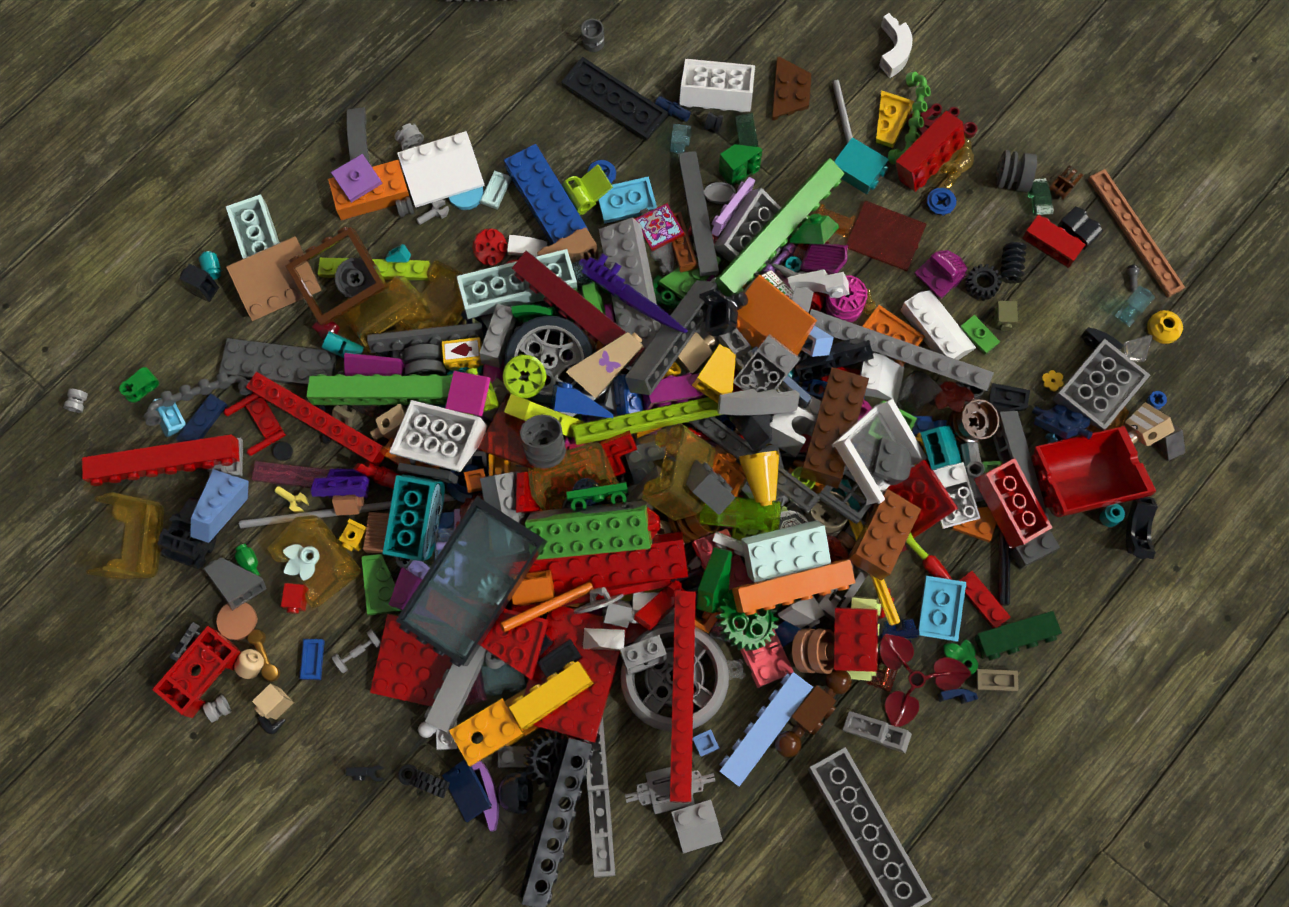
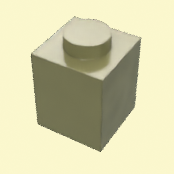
(1005, 315)

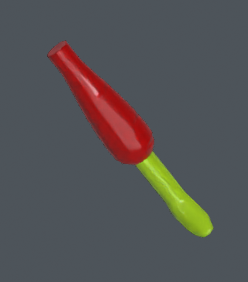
(929, 562)

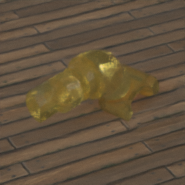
(962, 163)

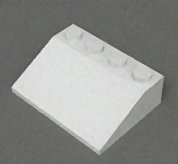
(717, 85)
(440, 169)
(438, 436)

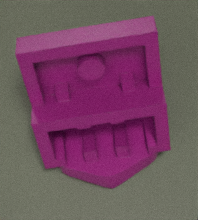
(824, 256)
(942, 272)

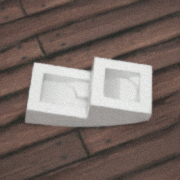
(519, 244)

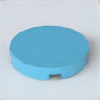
(467, 200)

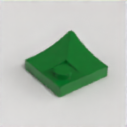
(525, 313)

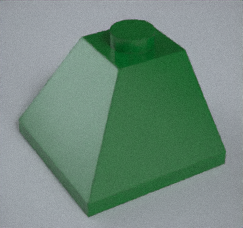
(815, 230)

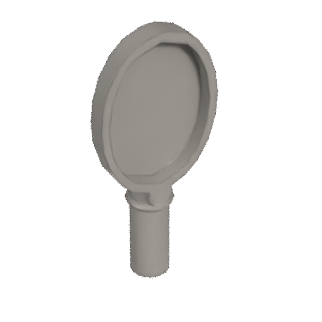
(718, 192)

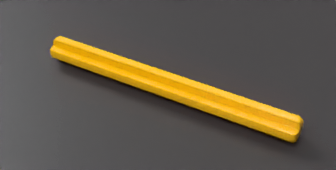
(880, 586)

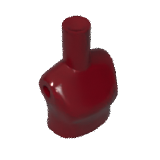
(323, 330)

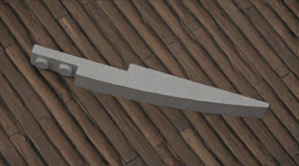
(600, 808)

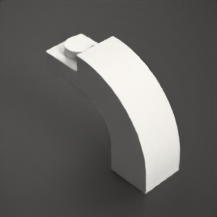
(896, 59)

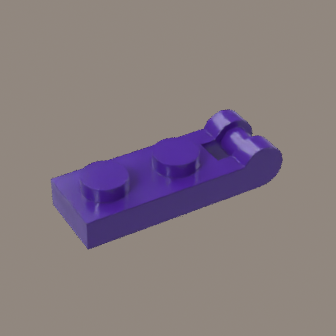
(340, 486)

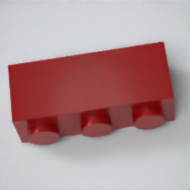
(1053, 241)

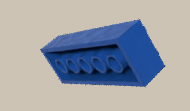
(543, 194)

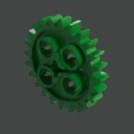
(761, 623)

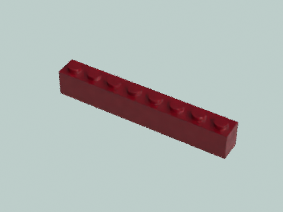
(569, 301)

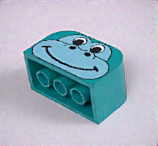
(414, 517)

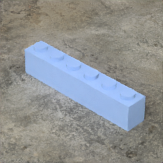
(765, 730)

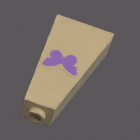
(604, 365)

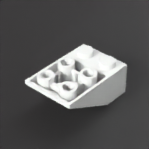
(957, 484)

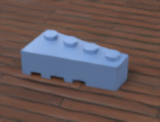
(217, 504)

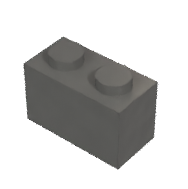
(1035, 549)

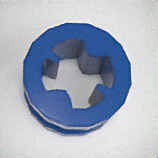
(1163, 399)

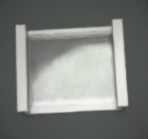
(860, 445)

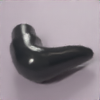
(268, 727)

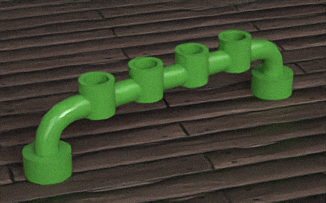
(916, 121)

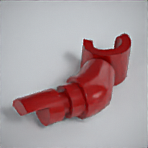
(380, 475)

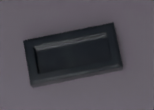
(559, 658)

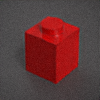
(294, 598)

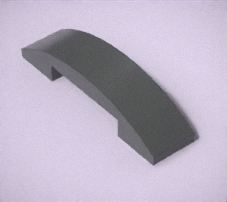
(357, 133)

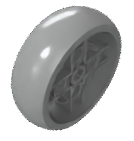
(704, 700)

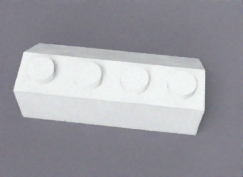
(937, 325)

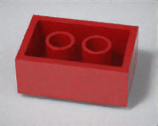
(856, 639)

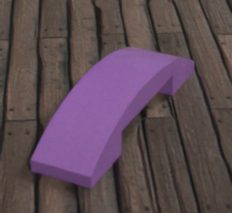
(491, 814)

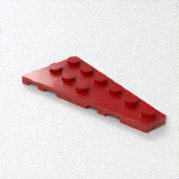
(519, 645)

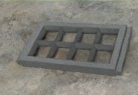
(840, 506)

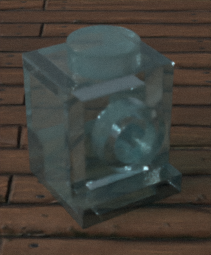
(680, 138)

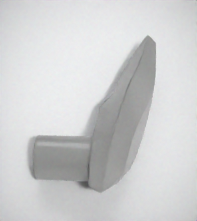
(785, 271)

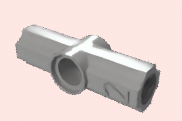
(972, 460)

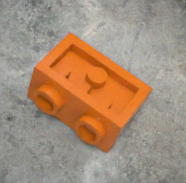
(731, 471)

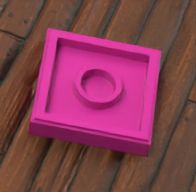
(468, 393)

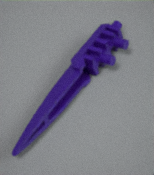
(615, 285)

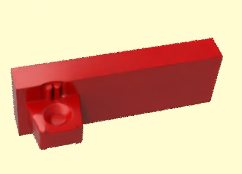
(658, 607)

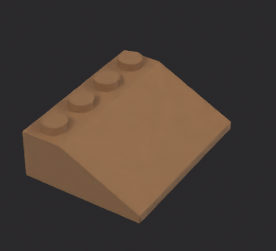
(266, 282)

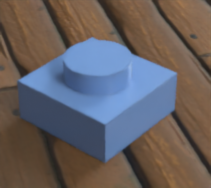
(705, 743)

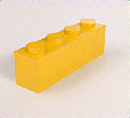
(550, 695)

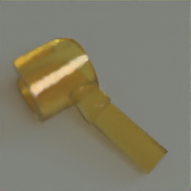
(871, 305)

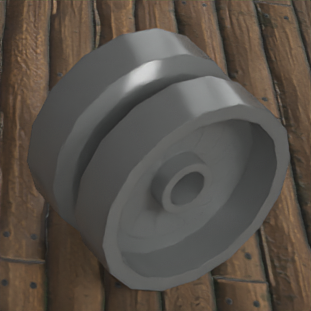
(347, 277)
(424, 360)

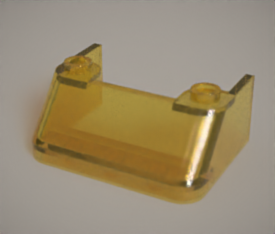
(141, 537)

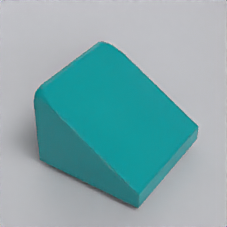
(398, 254)

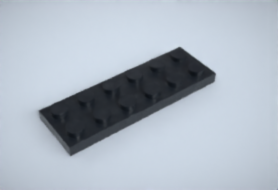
(614, 98)

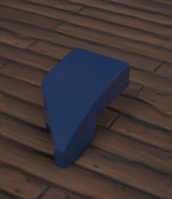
(964, 695)

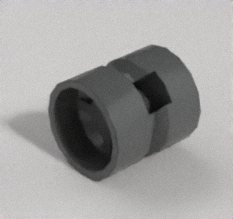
(592, 35)

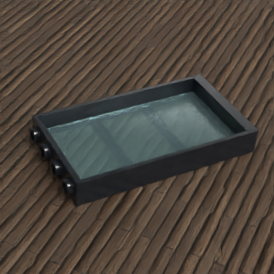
(471, 582)

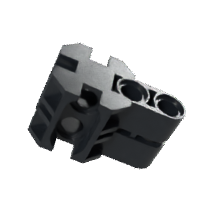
(177, 540)

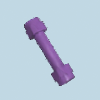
(787, 251)

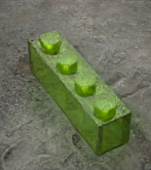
(744, 514)

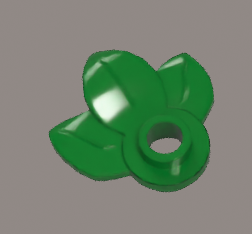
(962, 653)

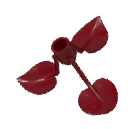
(896, 652)

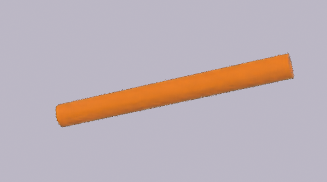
(546, 607)

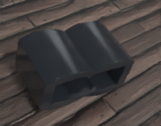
(1081, 226)

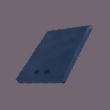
(467, 790)

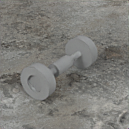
(340, 663)

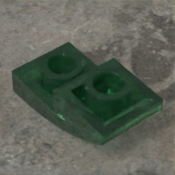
(746, 130)
(1041, 197)

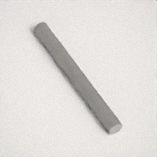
(842, 110)

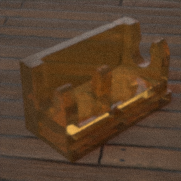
(845, 223)

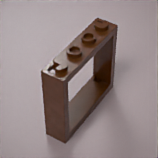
(351, 303)

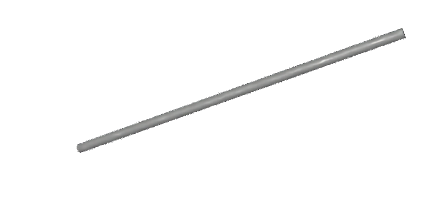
(321, 514)

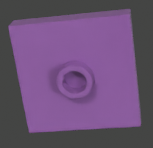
(356, 178)

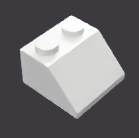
(882, 376)

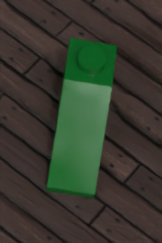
(715, 580)

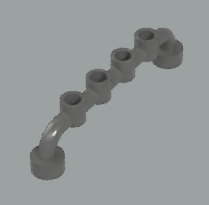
(153, 417)

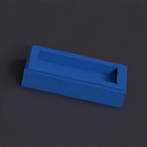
(312, 659)

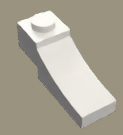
(834, 284)

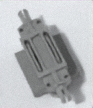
(657, 790)

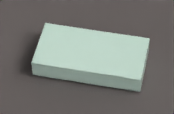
(495, 190)

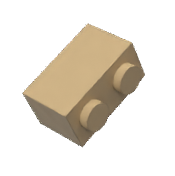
(272, 702)

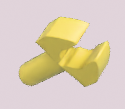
(292, 499)

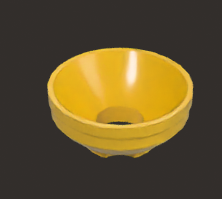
(1162, 333)

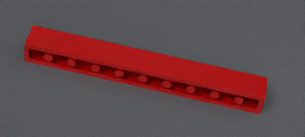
(682, 697)

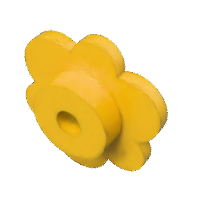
(1055, 377)

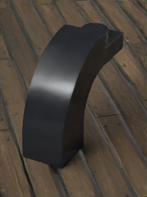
(1139, 528)

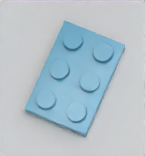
(627, 200)
(941, 608)

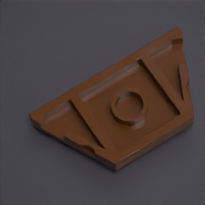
(791, 89)

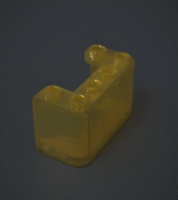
(670, 490)

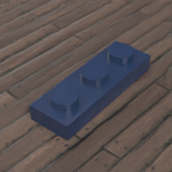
(202, 419)

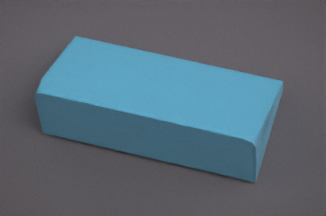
(171, 419)

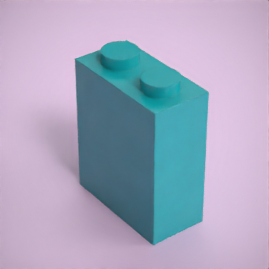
(861, 165)
(941, 447)

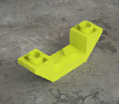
(526, 409)

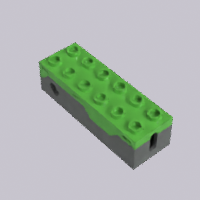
(595, 530)

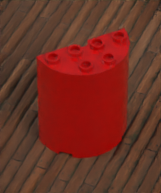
(1090, 472)

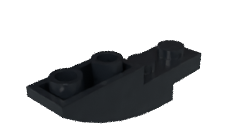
(840, 355)

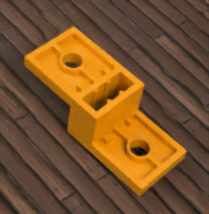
(497, 727)

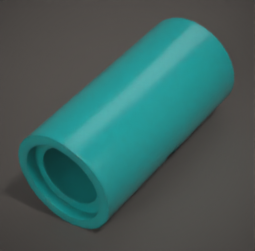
(340, 345)

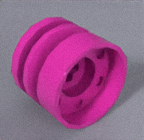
(851, 307)

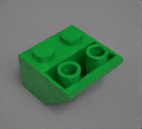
(739, 162)

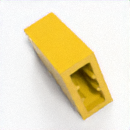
(717, 374)

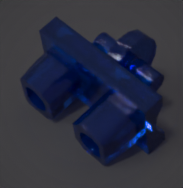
(908, 629)

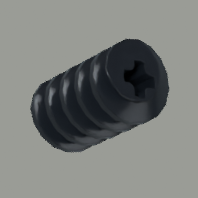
(1012, 262)

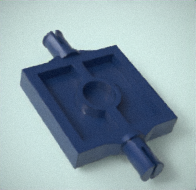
(1062, 422)

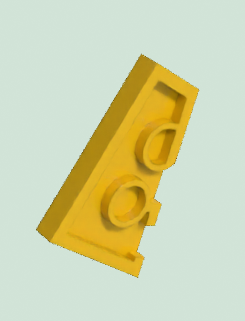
(892, 117)

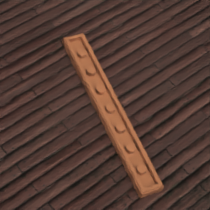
(1136, 233)

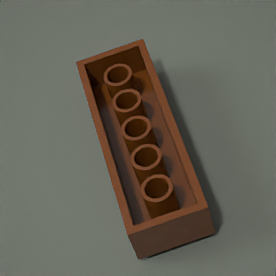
(836, 415)

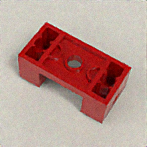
(183, 689)

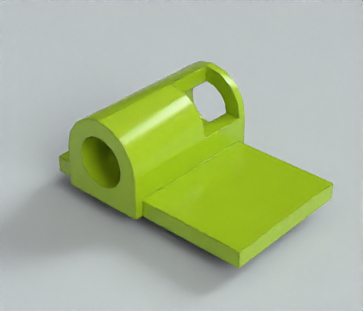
(587, 190)

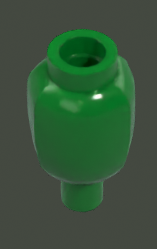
(247, 559)

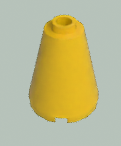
(762, 475)

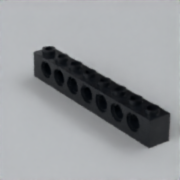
(528, 893)

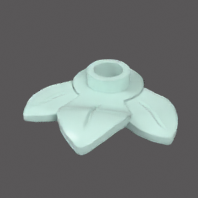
(298, 561)

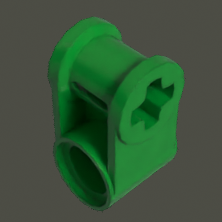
(139, 384)

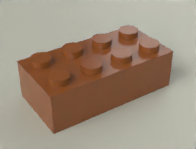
(884, 535)

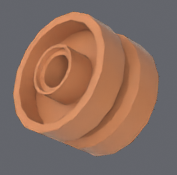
(814, 650)

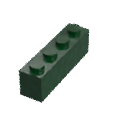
(1017, 635)

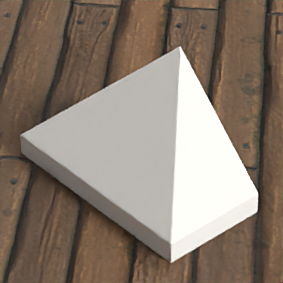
(603, 639)

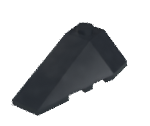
(754, 429)

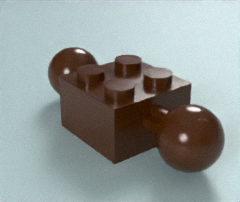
(811, 712)

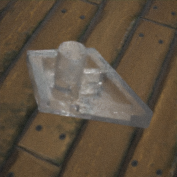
(1138, 348)

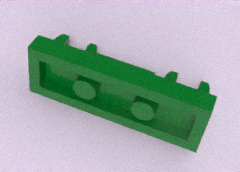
(597, 494)

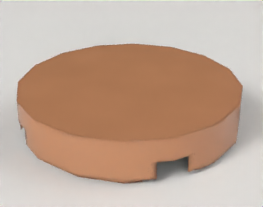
(236, 623)

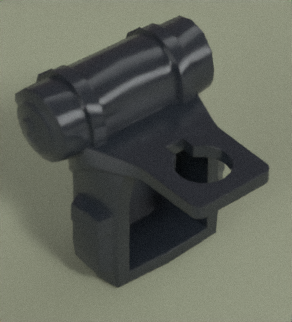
(723, 312)

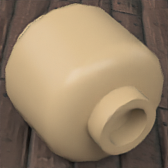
(249, 664)

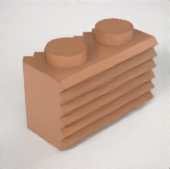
(375, 533)

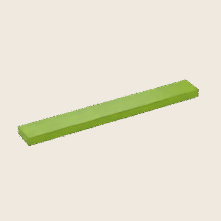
(644, 420)

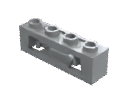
(828, 606)

